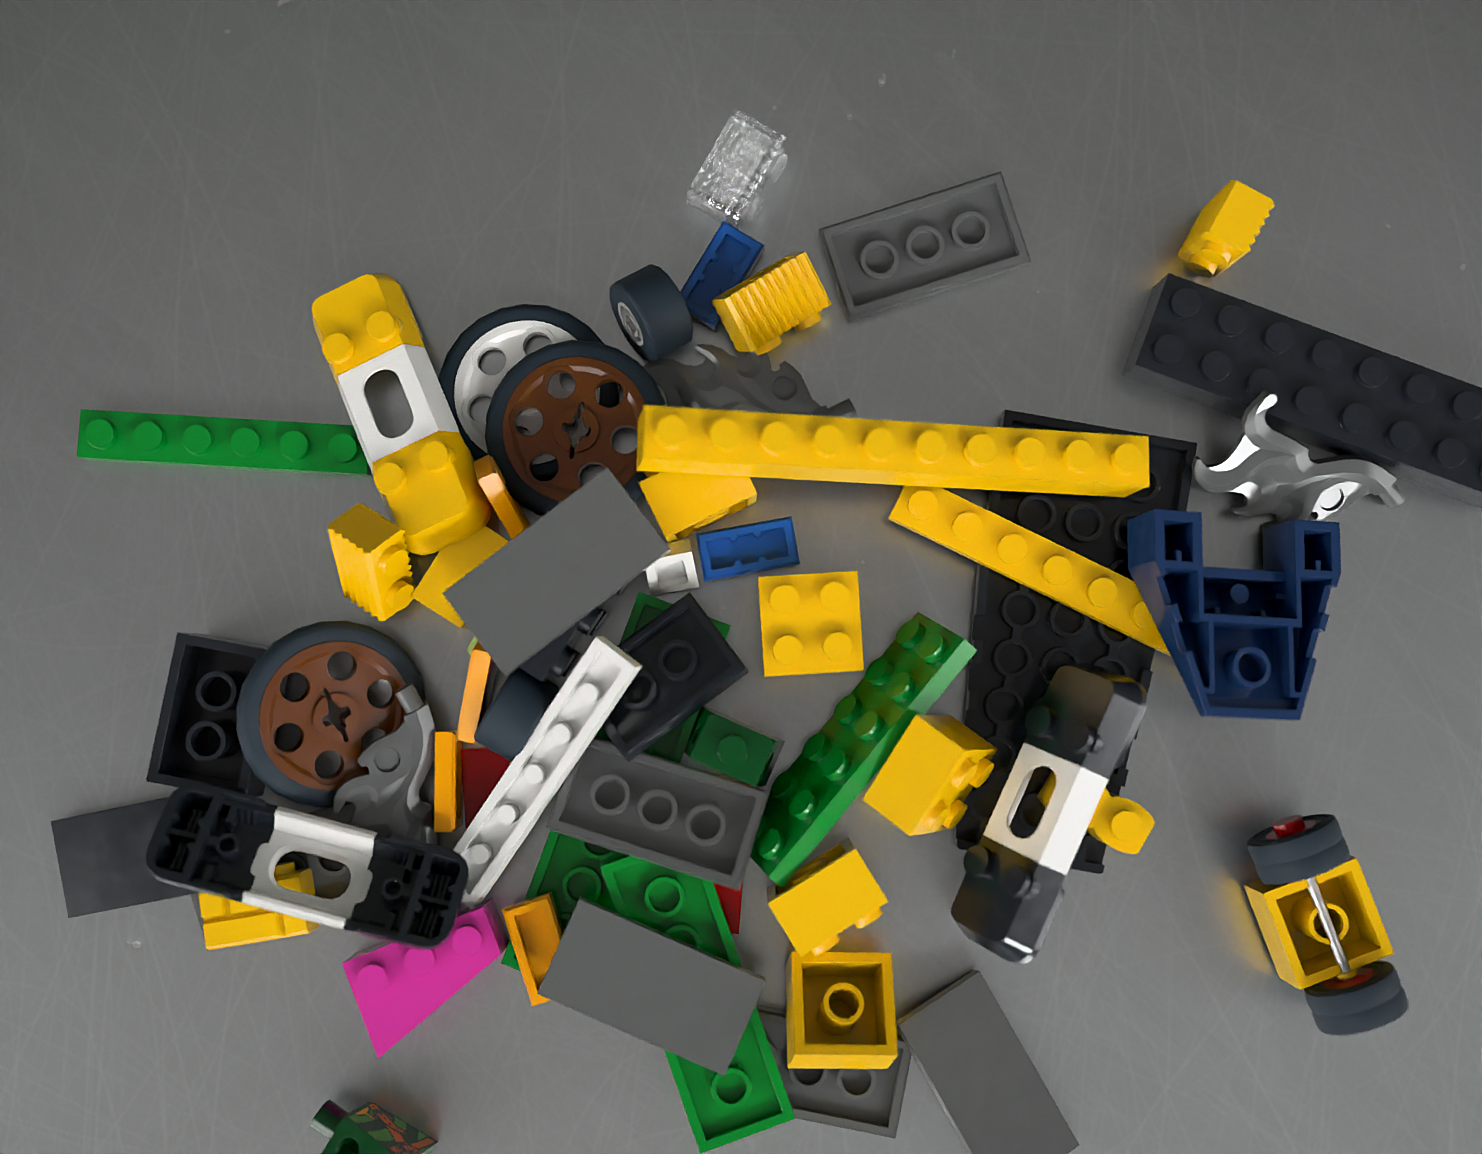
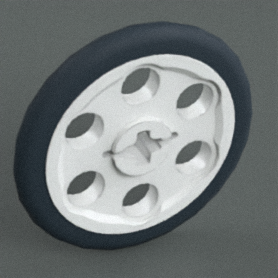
(508, 332)

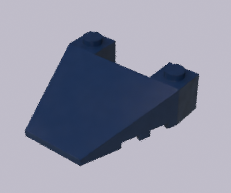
(1238, 633)

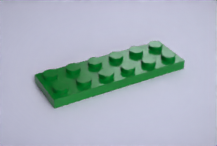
(855, 743)
(689, 909)

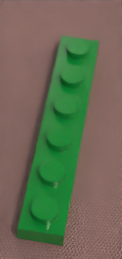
(221, 442)

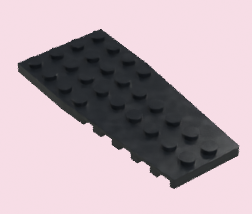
(1029, 636)

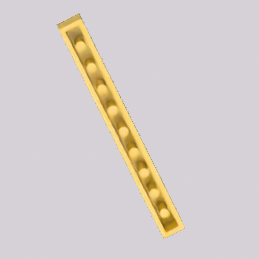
(890, 452)

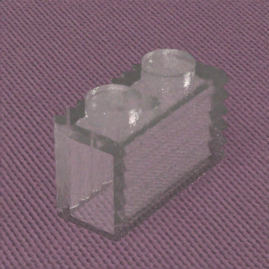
(737, 170)

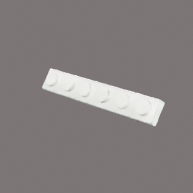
(543, 764)

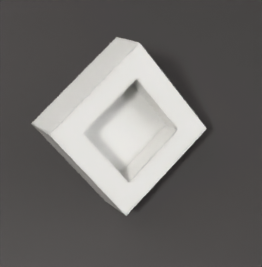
(674, 570)

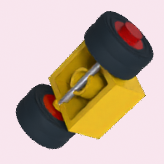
(1324, 925)

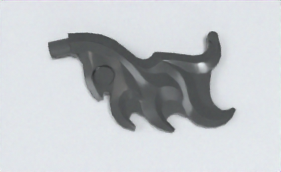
(739, 385)
(1284, 481)
(397, 764)

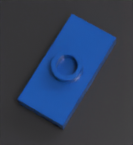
(722, 266)
(747, 549)

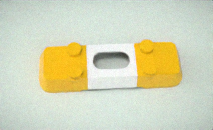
(428, 470)

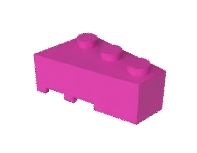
(405, 985)

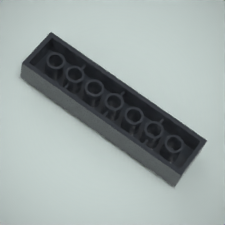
(1324, 384)

